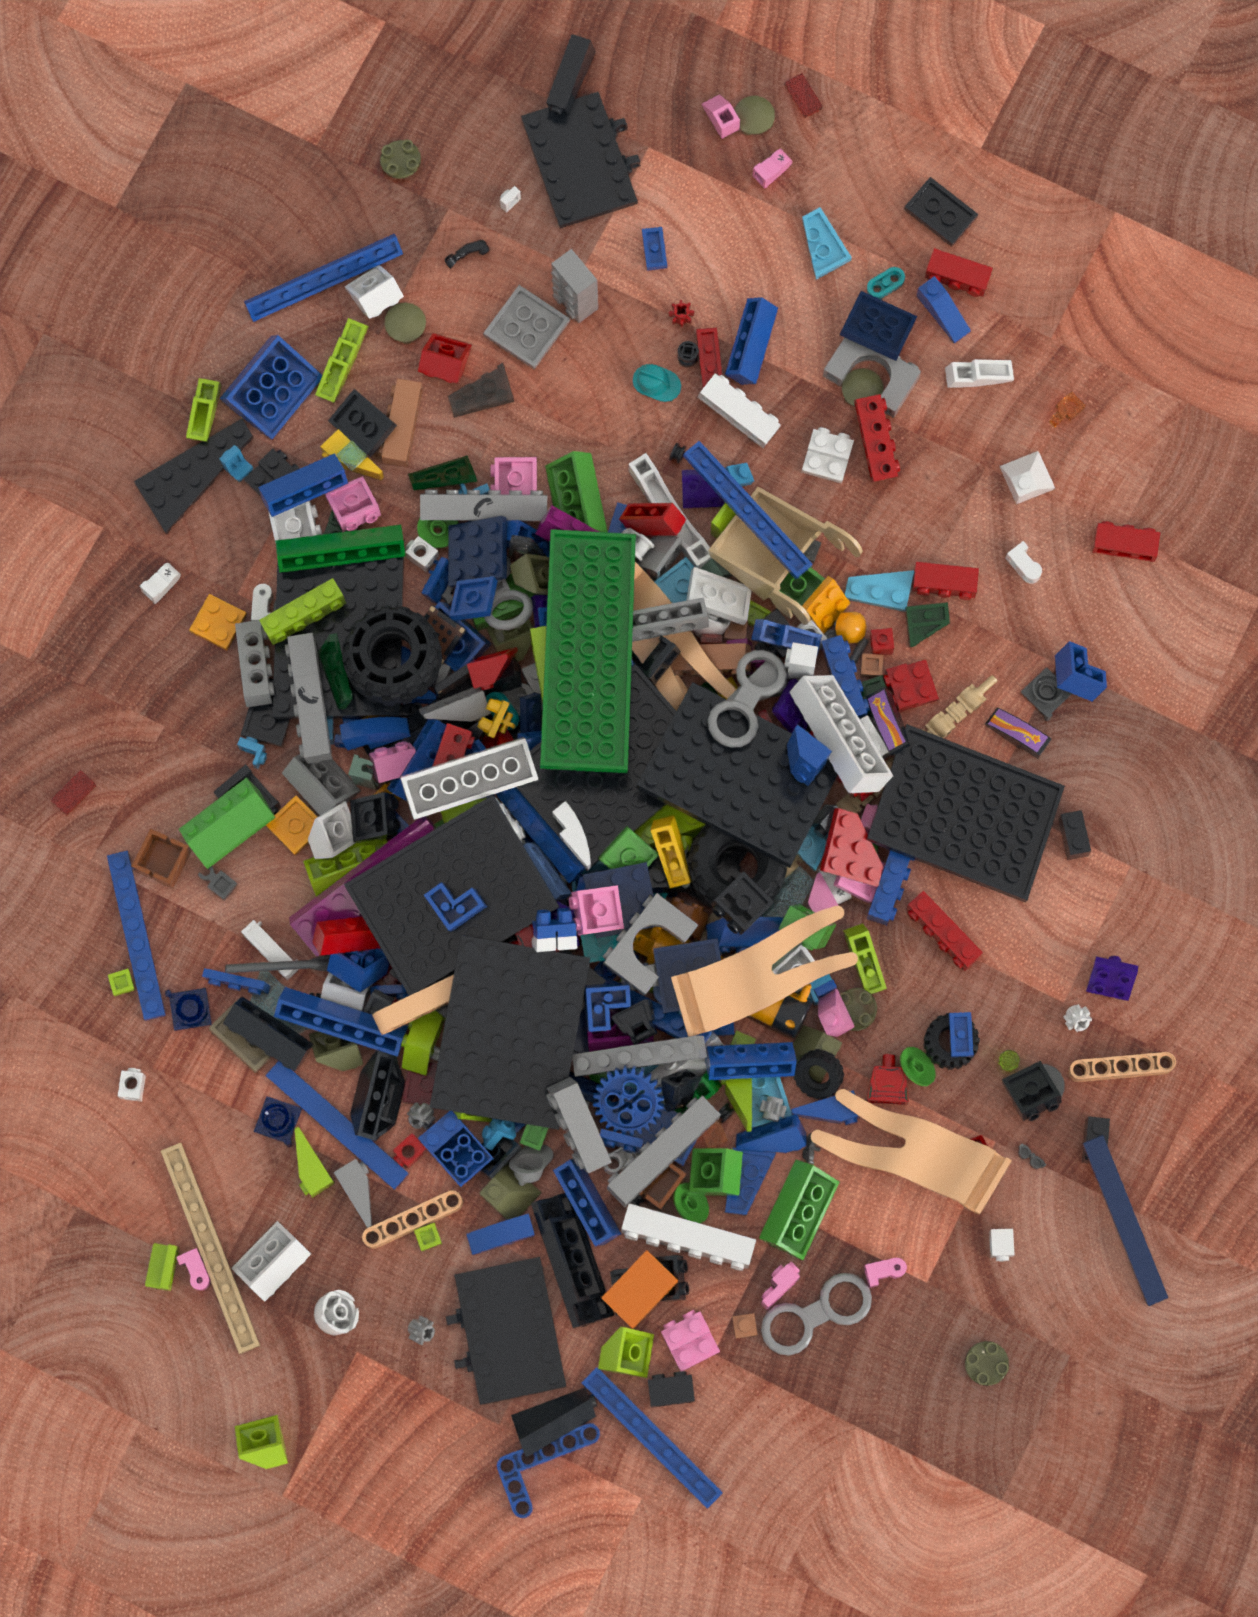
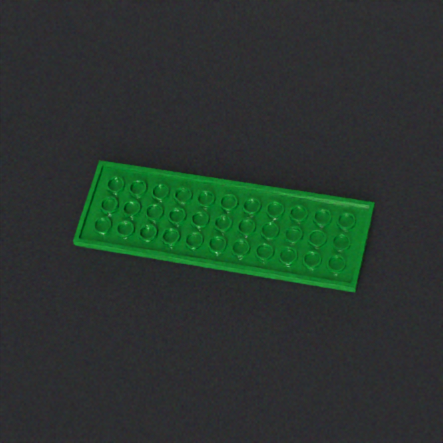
(588, 651)

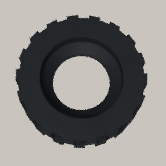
(809, 1085)

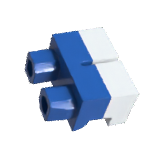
(554, 933)

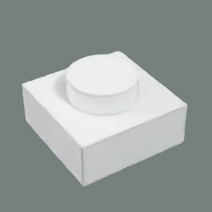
(509, 198)

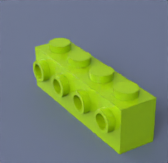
(302, 611)

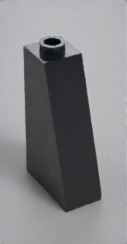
(570, 74)
(553, 1419)

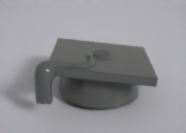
(1044, 693)

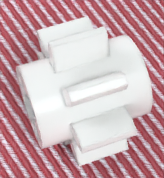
(1077, 1018)

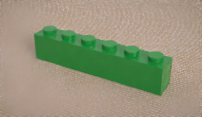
(340, 548)

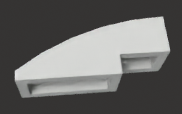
(978, 373)
(573, 833)

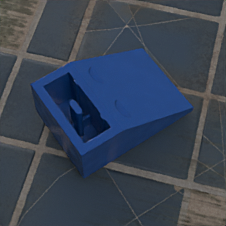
(455, 1148)

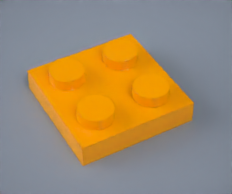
(826, 604)
(217, 621)
(293, 825)

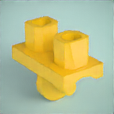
(499, 709)

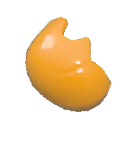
(851, 626)

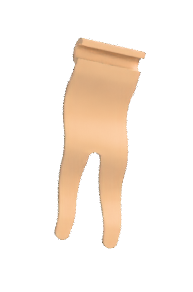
(649, 595)
(746, 979)
(929, 1157)

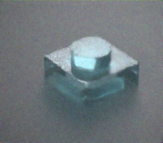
(351, 455)

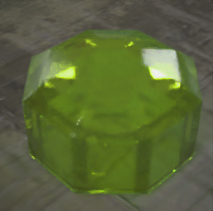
(1009, 1060)

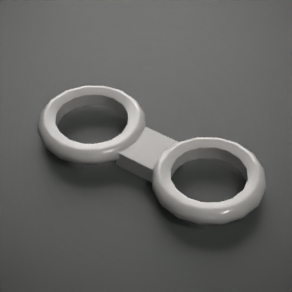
(504, 593)
(747, 698)
(816, 1314)

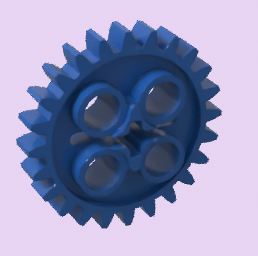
(616, 1086)

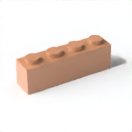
(404, 414)
(723, 656)

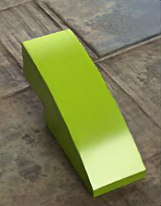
(203, 409)

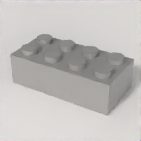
(574, 286)
(578, 1124)

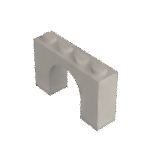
(902, 374)
(656, 913)

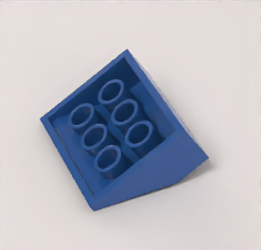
(271, 386)

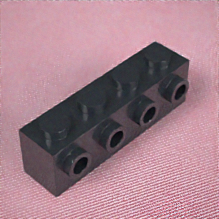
(268, 1033)

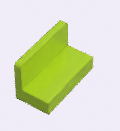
(162, 1266)

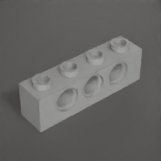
(669, 619)
(254, 693)

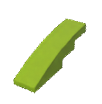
(341, 360)

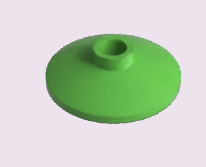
(426, 531)
(917, 1066)
(690, 1205)

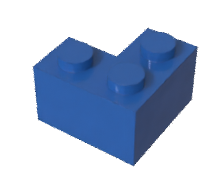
(1076, 674)
(454, 911)
(359, 968)
(600, 999)

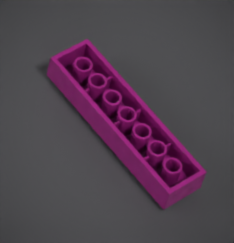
(336, 901)

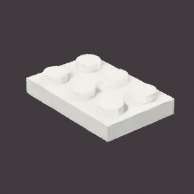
(721, 595)

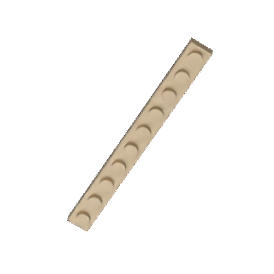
(210, 1248)

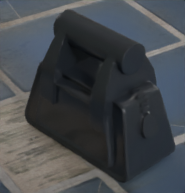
(635, 1017)
(679, 1089)

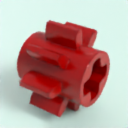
(681, 319)

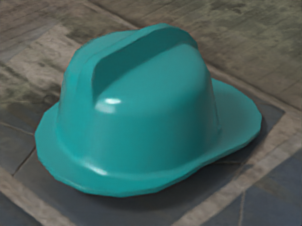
(657, 382)

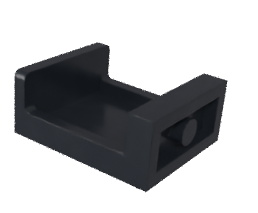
(239, 776)

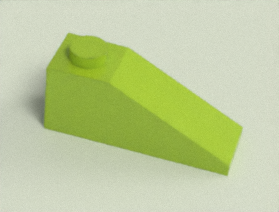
(867, 966)
(740, 1096)
(311, 1170)

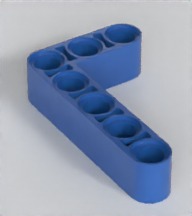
(539, 1458)

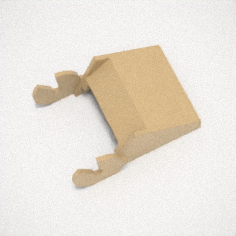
(756, 567)

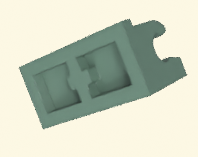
(361, 774)

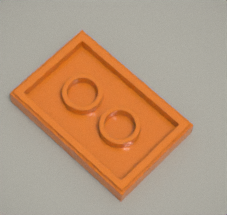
(640, 1289)

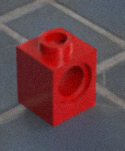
(882, 641)
(410, 1141)

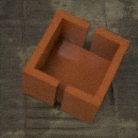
(160, 860)
(663, 1187)

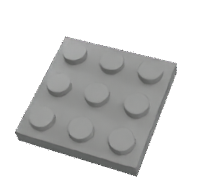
(526, 327)

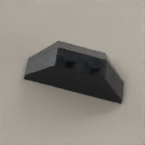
(377, 1096)

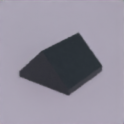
(502, 1154)

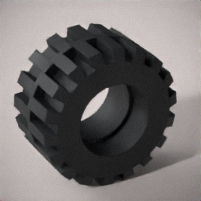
(937, 1053)

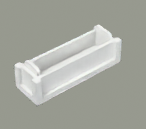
(267, 946)

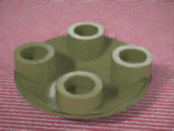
(755, 115)
(400, 159)
(405, 322)
(861, 384)
(860, 1006)
(986, 1363)

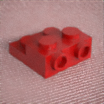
(911, 685)

